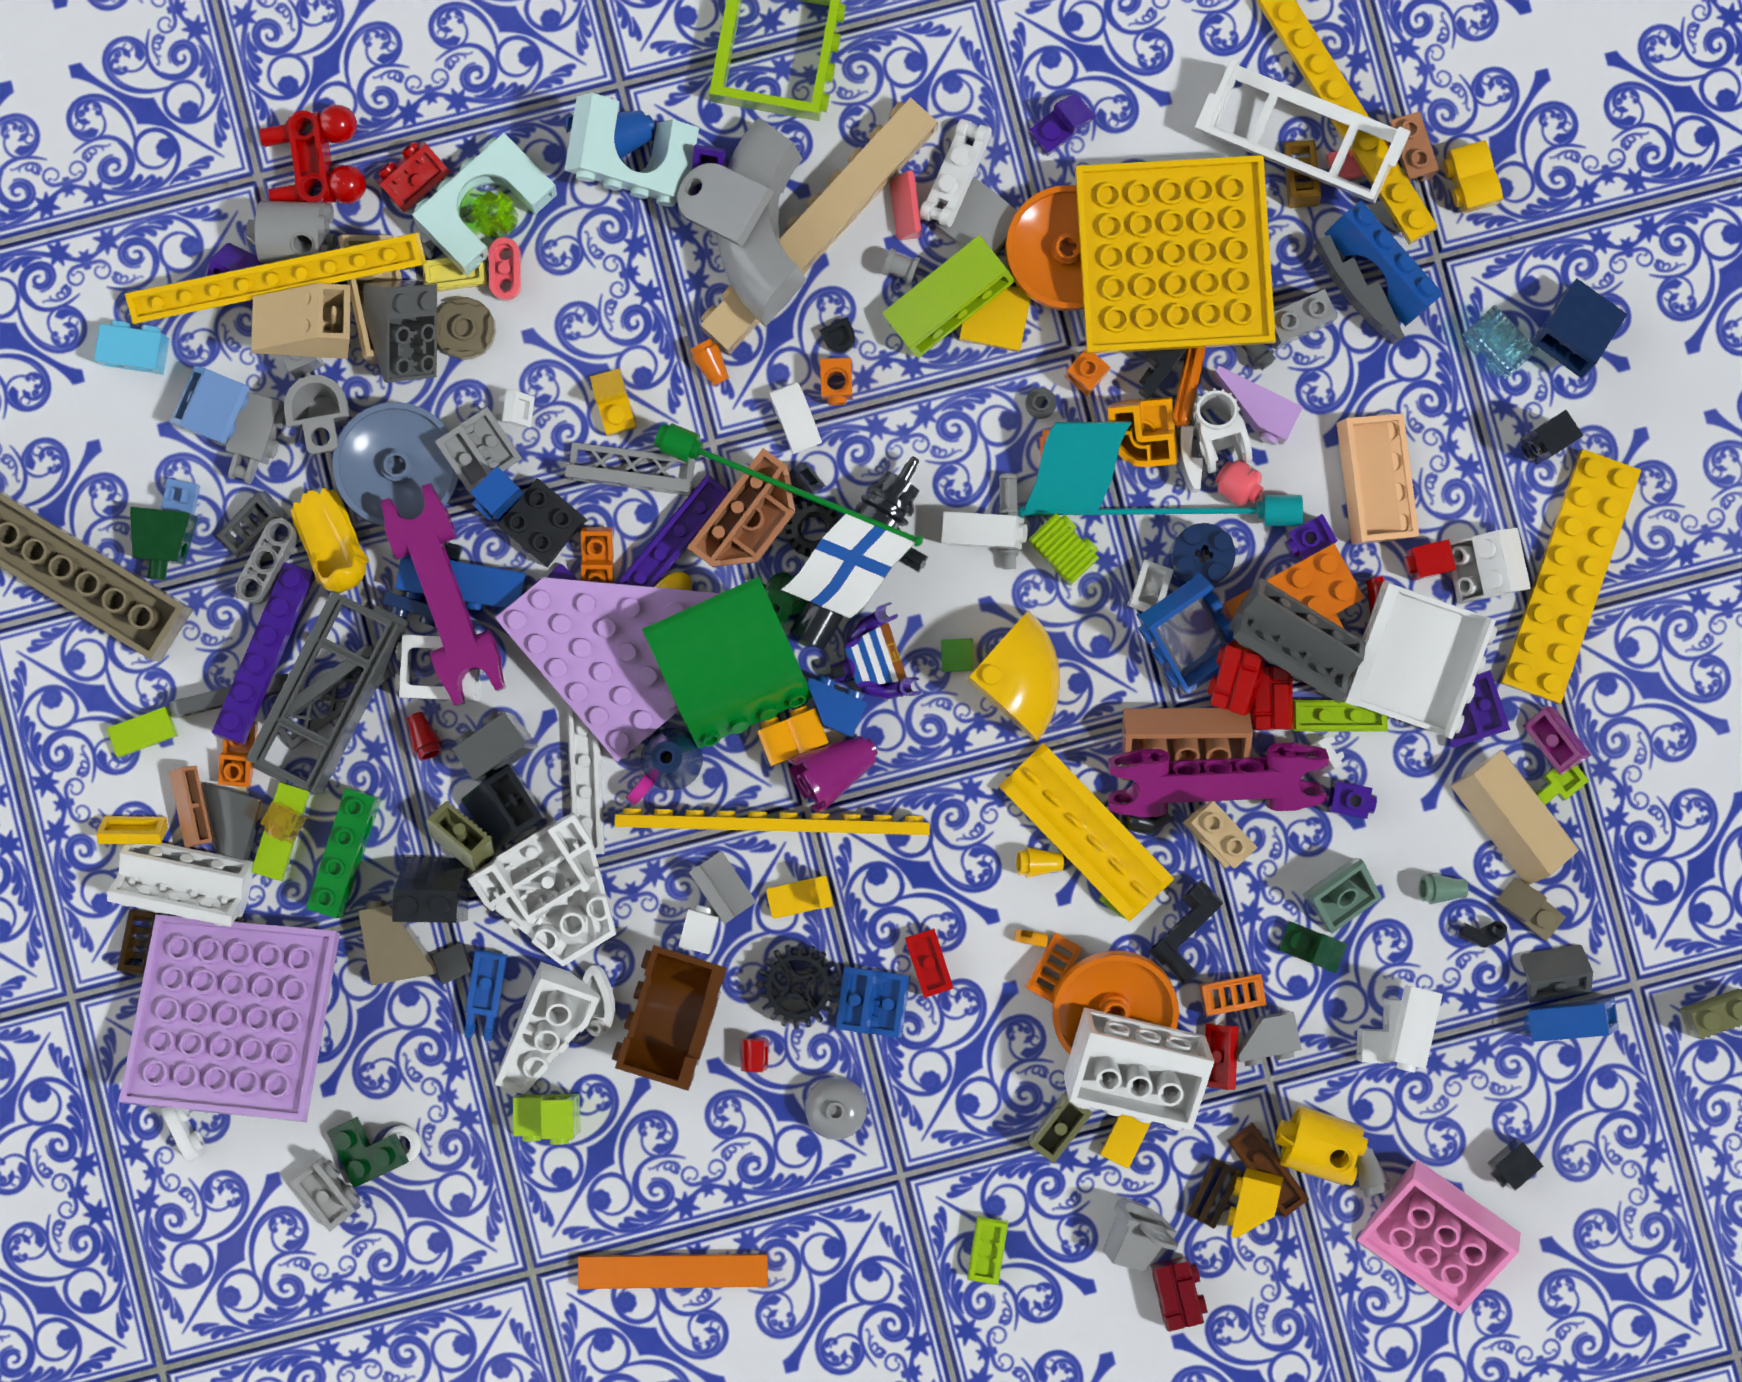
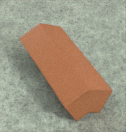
(185, 807)

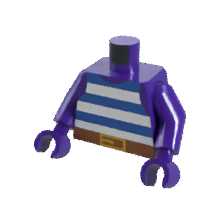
(874, 658)

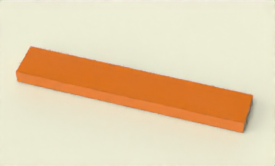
(672, 1271)

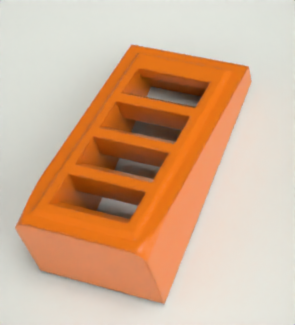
(1037, 972)
(1207, 997)

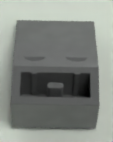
(403, 328)

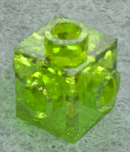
(498, 224)

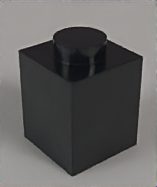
(1514, 1165)

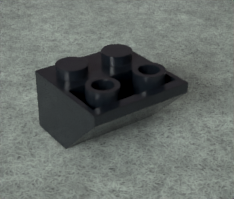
(503, 807)

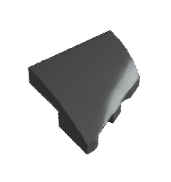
(233, 821)

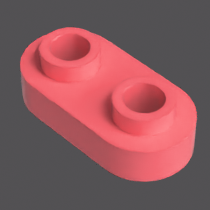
(504, 270)

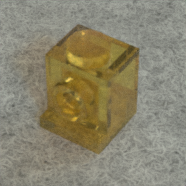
(283, 822)

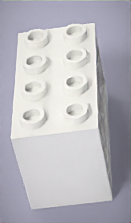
(1138, 1069)

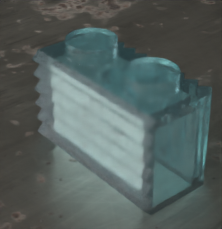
(1498, 343)

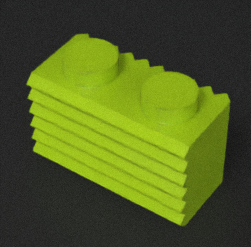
(1064, 548)

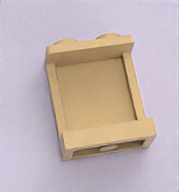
(1219, 834)

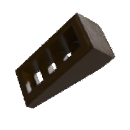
(126, 953)

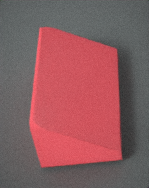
(905, 206)

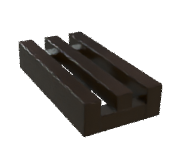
(1202, 1216)

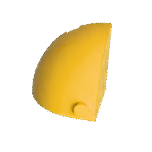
(1022, 676)

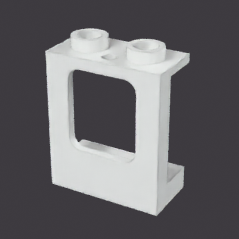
(470, 683)

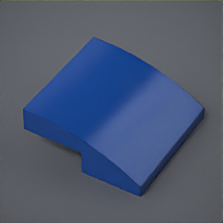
(873, 1002)

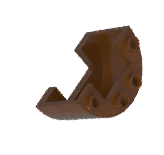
(670, 1017)

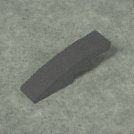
(1366, 299)

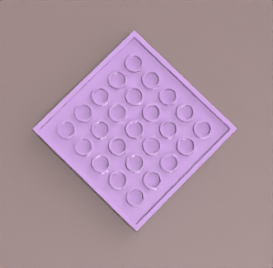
(230, 1018)

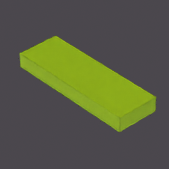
(1336, 717)
(272, 853)

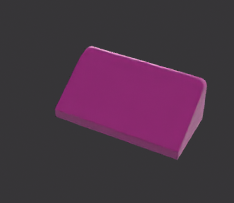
(1556, 740)

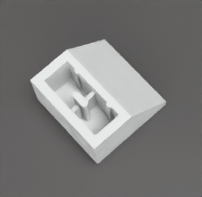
(1489, 566)

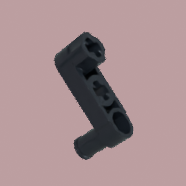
(1203, 905)

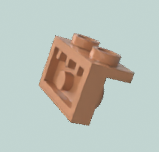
(1417, 153)

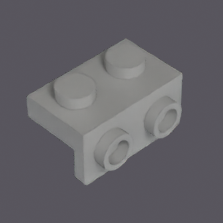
(327, 1193)

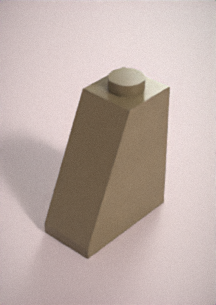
(392, 947)

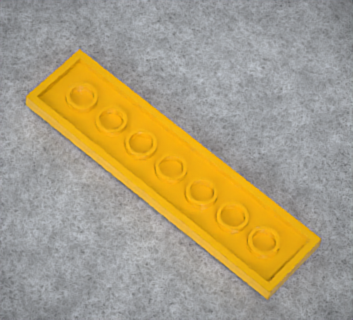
(1570, 576)

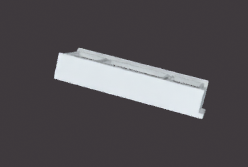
(1216, 102)

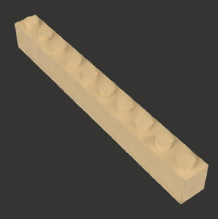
(832, 210)

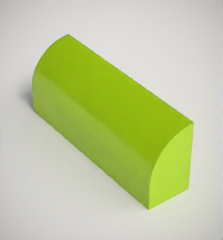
(948, 296)

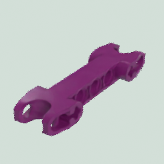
(425, 541)
(1268, 778)

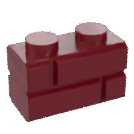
(1178, 1294)

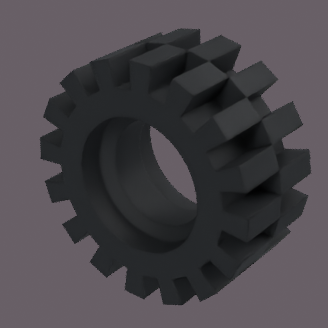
(803, 512)

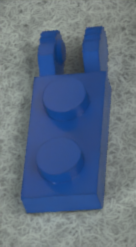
(485, 991)

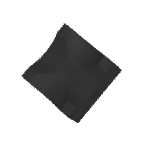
(542, 522)

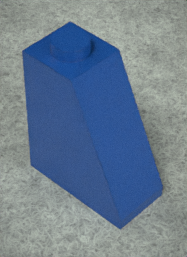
(1572, 1020)

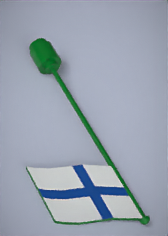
(847, 560)

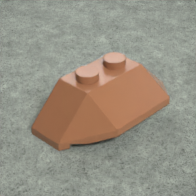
(747, 517)

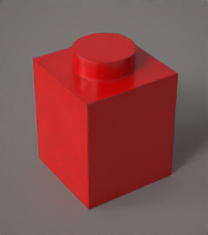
(1430, 560)

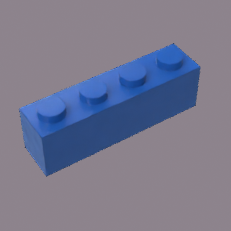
(478, 584)

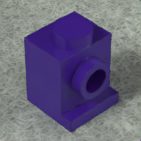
(1321, 531)
(1340, 800)

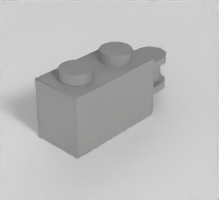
(255, 435)

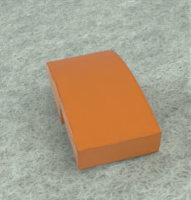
(597, 554)
(232, 764)

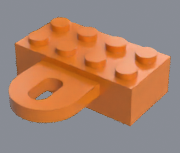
(1317, 582)

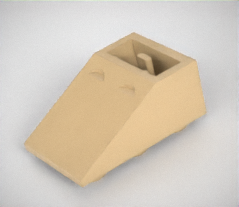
(303, 321)

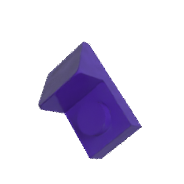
(1062, 123)

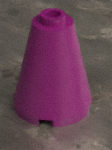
(831, 769)

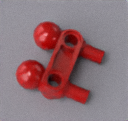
(313, 157)

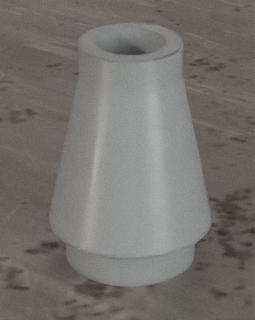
(1371, 1174)

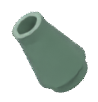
(1440, 888)

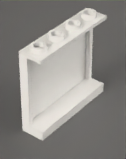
(1420, 660)

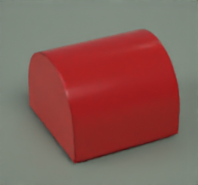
(754, 1054)

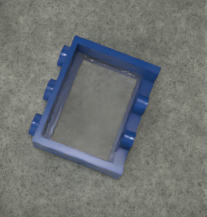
(1187, 633)

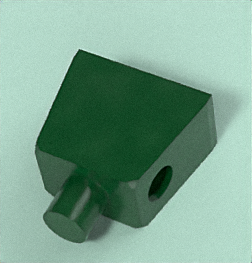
(161, 538)

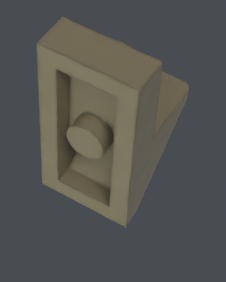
(1530, 908)

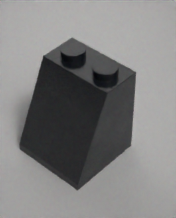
(431, 891)

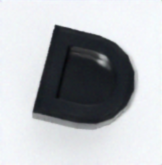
(839, 336)

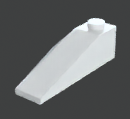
(550, 1018)

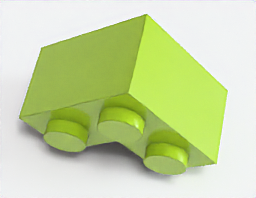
(546, 1117)

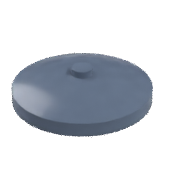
(391, 455)

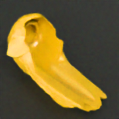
(329, 540)

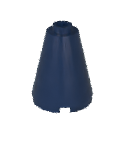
(685, 761)

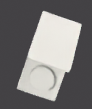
(1150, 585)

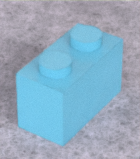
(132, 348)

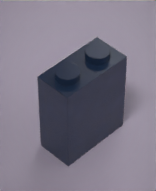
(1579, 328)

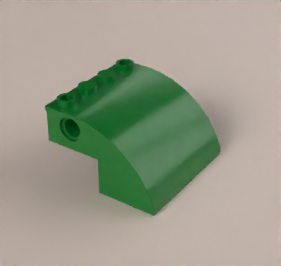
(728, 663)

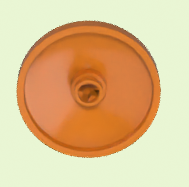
(1045, 249)
(1114, 984)

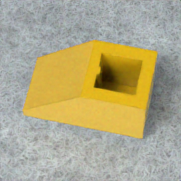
(1256, 1203)

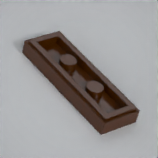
(1259, 1156)

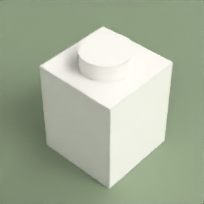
(699, 929)

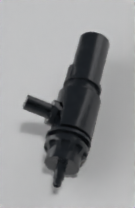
(888, 503)

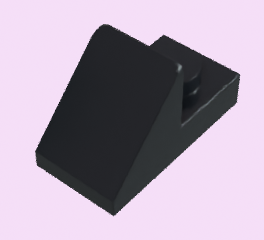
(1163, 362)

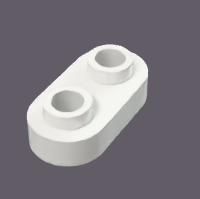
(188, 1141)

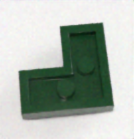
(360, 1158)

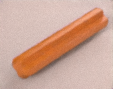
(1188, 386)

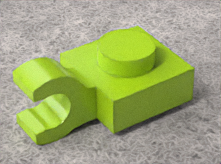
(1561, 785)

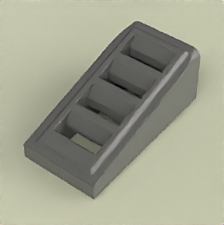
(261, 499)

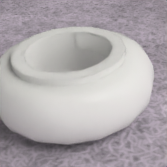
(412, 1136)

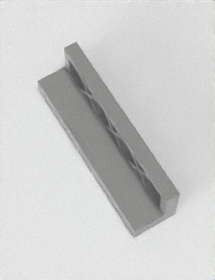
(625, 478)

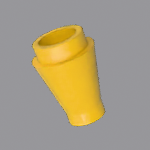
(1037, 862)

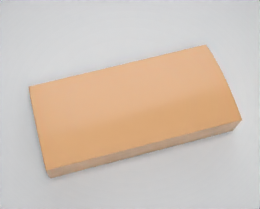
(1377, 478)

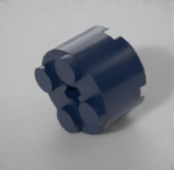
(1217, 546)

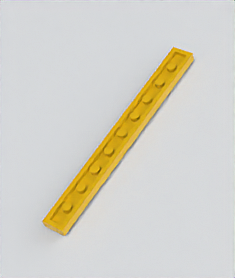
(1330, 85)
(272, 277)
(759, 822)

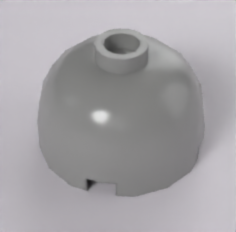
(836, 1108)

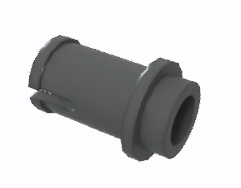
(1260, 355)

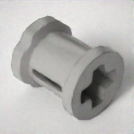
(900, 266)

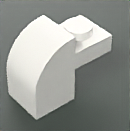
(1375, 1044)

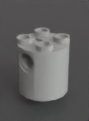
(290, 230)

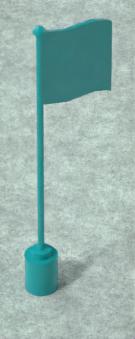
(1080, 467)

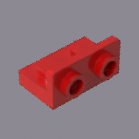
(412, 175)

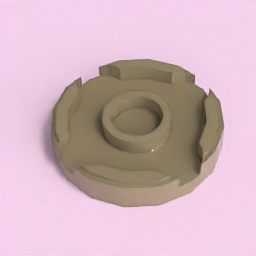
(465, 328)

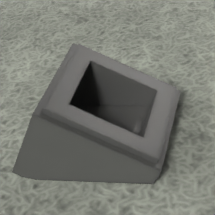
(452, 963)

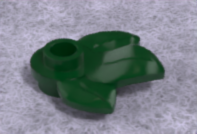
(784, 602)

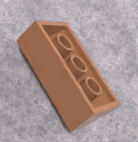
(1188, 732)

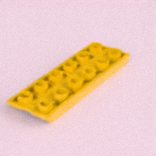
(1086, 832)

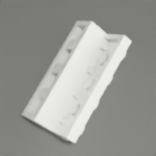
(182, 882)

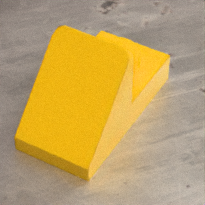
(613, 402)

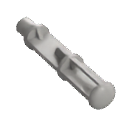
(1008, 506)

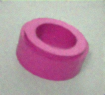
(639, 790)

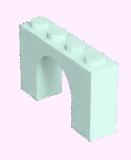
(594, 153)
(498, 164)

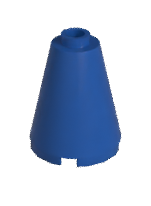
(631, 130)

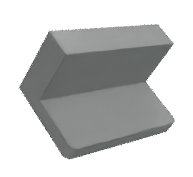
(722, 887)

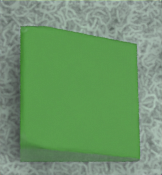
(957, 655)

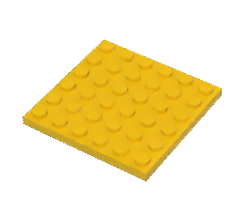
(1175, 254)

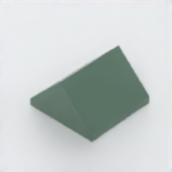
(1343, 894)

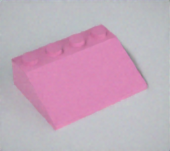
(1440, 1237)

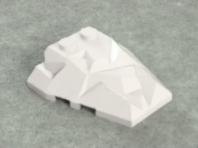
(550, 889)

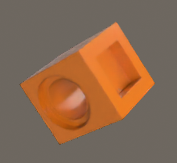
(832, 367)
(1087, 372)

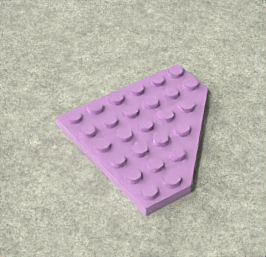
(596, 654)

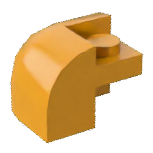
(1152, 433)

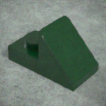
(1312, 946)

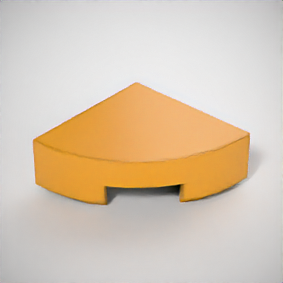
(1031, 937)

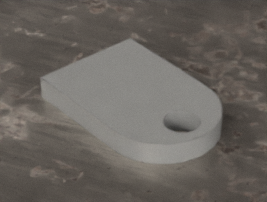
(726, 204)

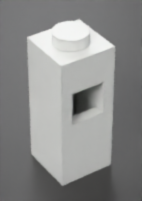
(983, 530)
(1415, 1028)

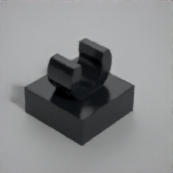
(805, 479)

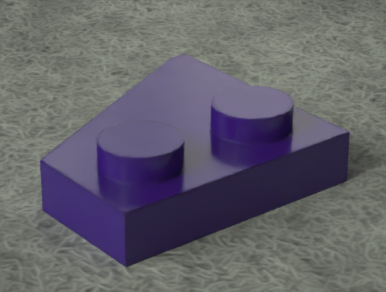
(1484, 713)

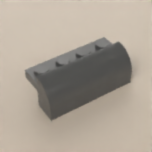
(1297, 639)

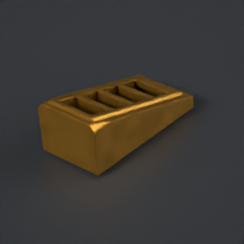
(1302, 193)

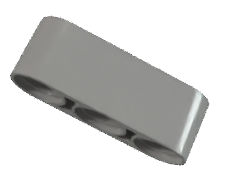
(266, 545)

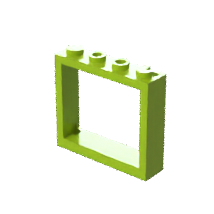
(779, 105)

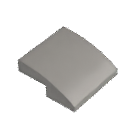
(981, 214)
(478, 448)

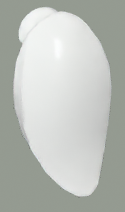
(605, 1009)

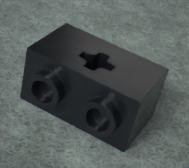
(1550, 437)

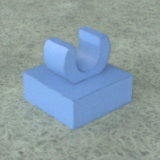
(180, 496)

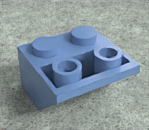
(210, 405)

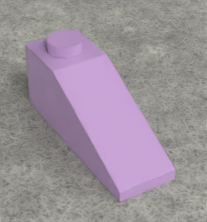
(1261, 408)

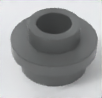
(1040, 413)

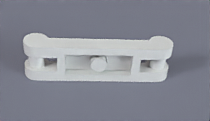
(956, 173)

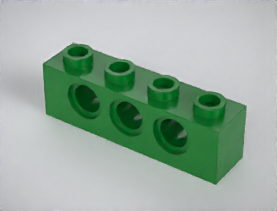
(343, 853)

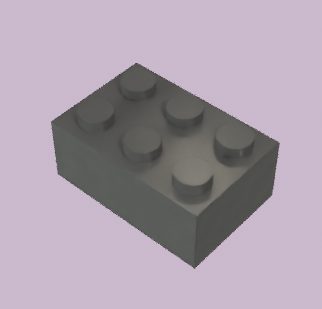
(494, 746)

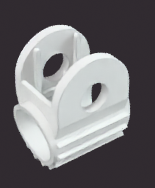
(1228, 434)

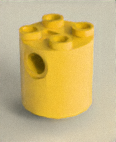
(1321, 1145)

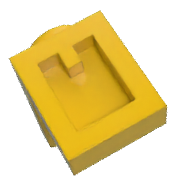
(799, 897)

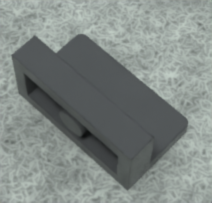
(1557, 973)

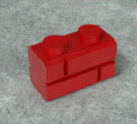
(1237, 678)
(1273, 701)

